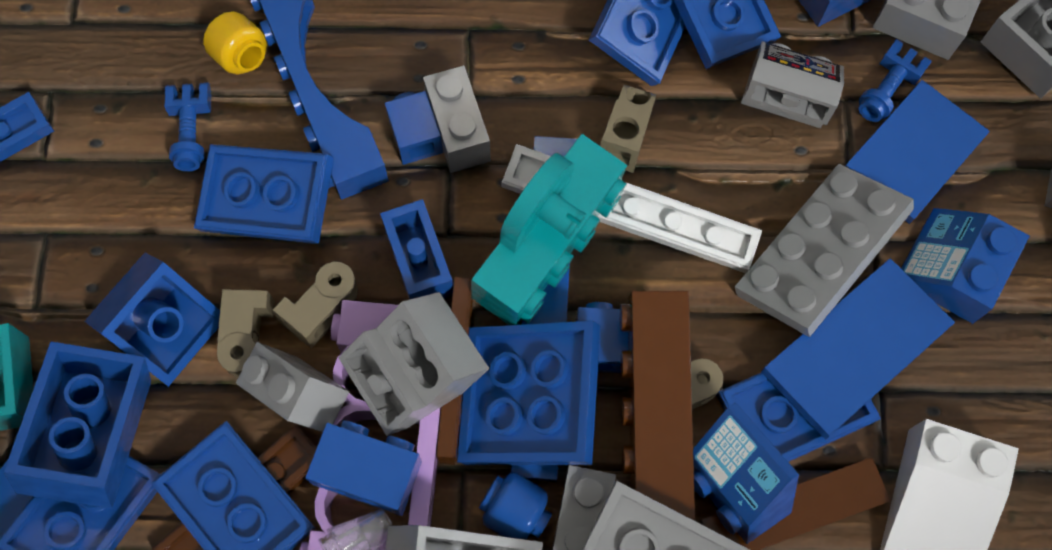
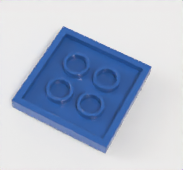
(534, 398)

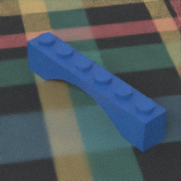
(350, 143)

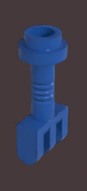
(877, 103)
(187, 153)

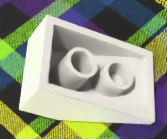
(948, 490)

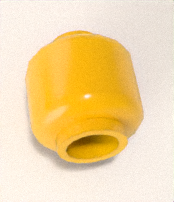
(235, 43)

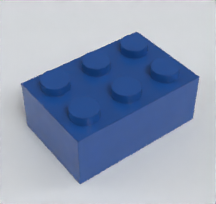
(79, 425)

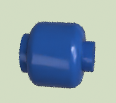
(515, 507)

